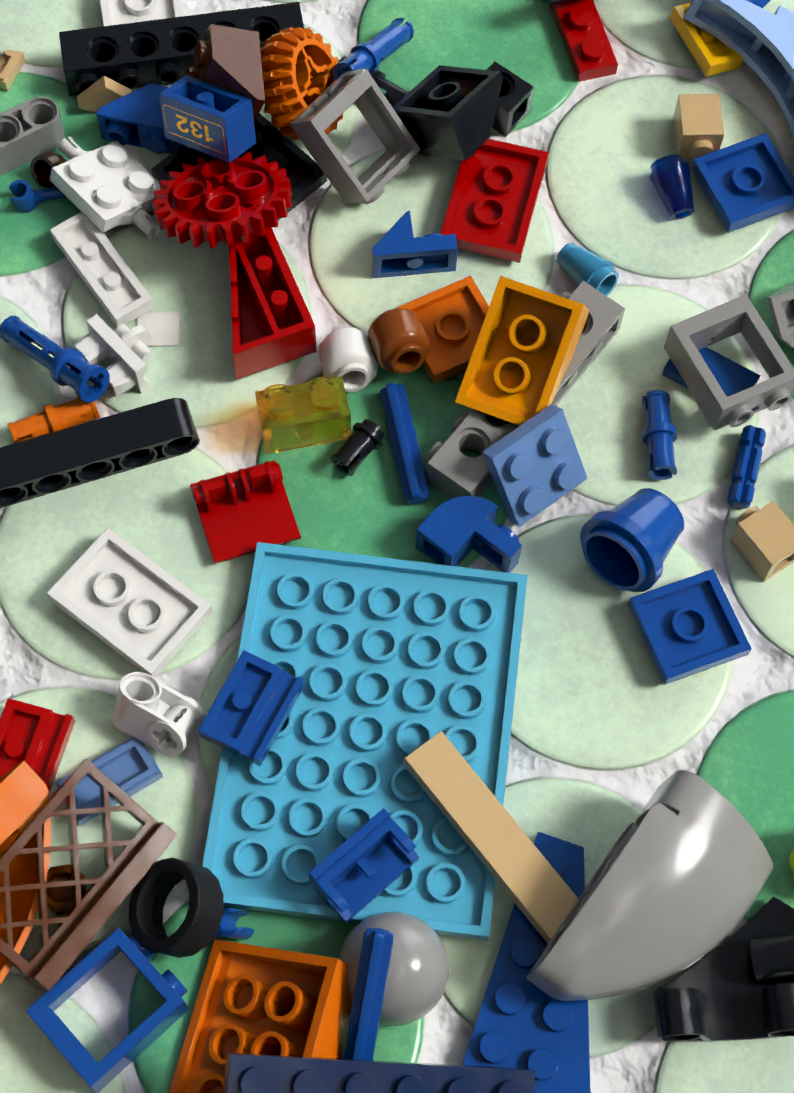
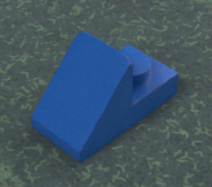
(404, 255)

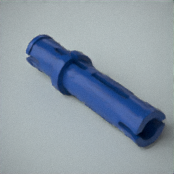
(376, 50)

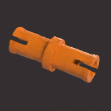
(53, 419)

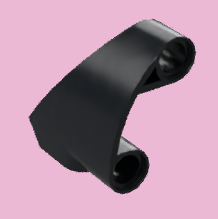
(738, 988)

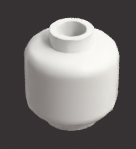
(349, 355)

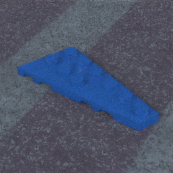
(517, 1019)

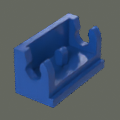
(363, 866)

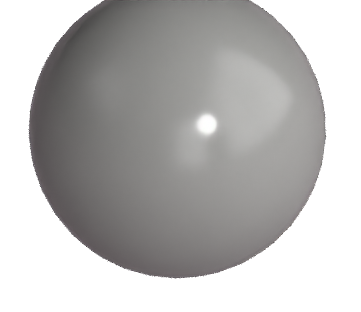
(416, 966)

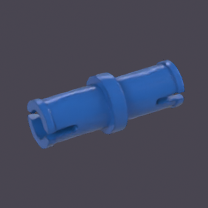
(659, 435)

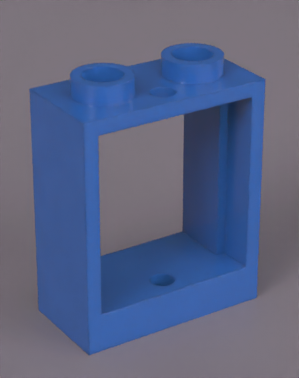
(167, 985)

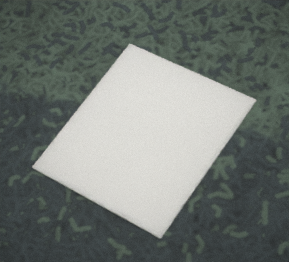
(162, 326)

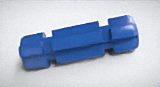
(746, 467)

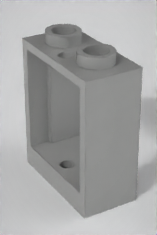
(400, 147)
(711, 327)

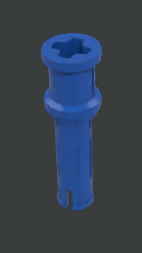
(22, 336)

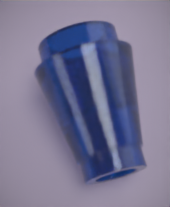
(673, 184)

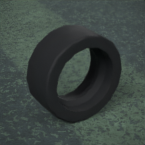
(201, 918)

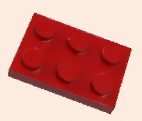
(495, 199)

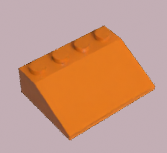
(263, 1005)

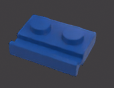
(251, 707)

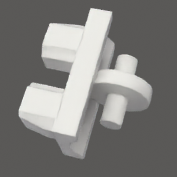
(121, 350)

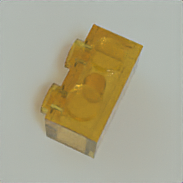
(303, 414)

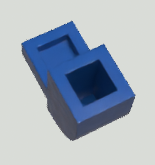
(467, 525)

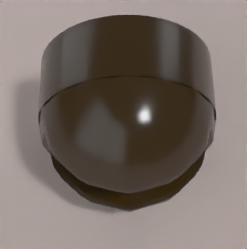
(42, 166)

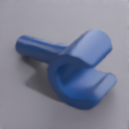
(27, 198)
(228, 925)

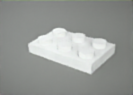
(130, 603)

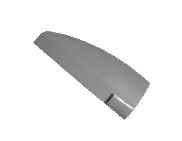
(658, 896)

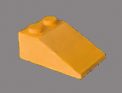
(521, 352)

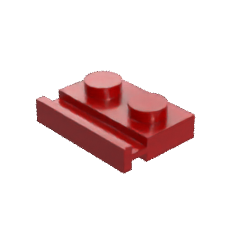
(35, 737)

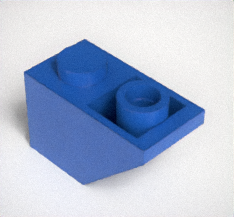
(136, 120)

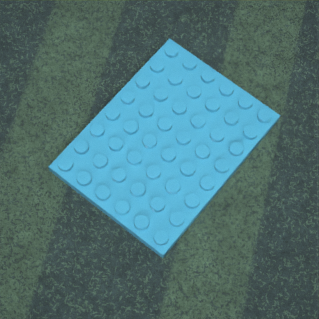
(385, 667)

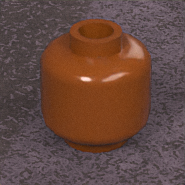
(398, 341)

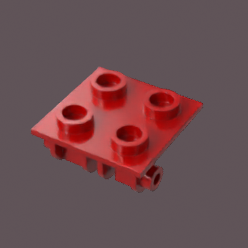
(245, 510)

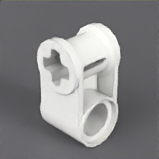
(153, 713)

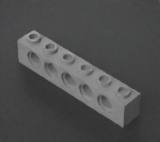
(469, 476)

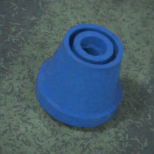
(632, 540)

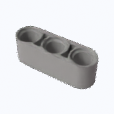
(28, 132)

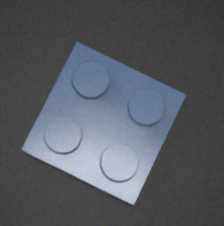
(535, 465)

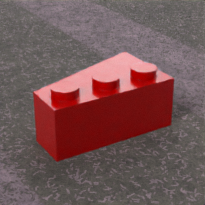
(266, 307)

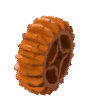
(295, 73)

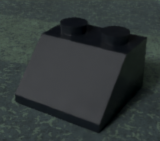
(451, 111)

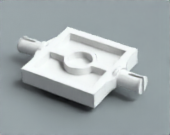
(107, 186)

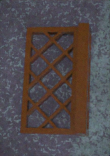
(101, 898)

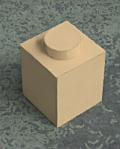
(697, 125)
(765, 539)

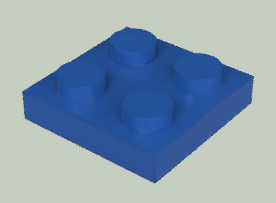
(746, 182)
(689, 626)

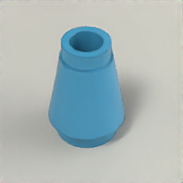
(588, 267)

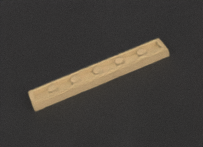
(492, 834)

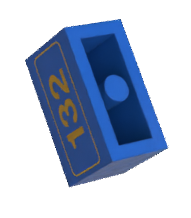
(208, 118)

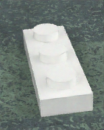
(102, 269)

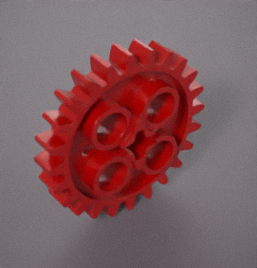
(222, 200)

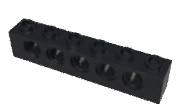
(158, 48)

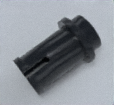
(358, 446)

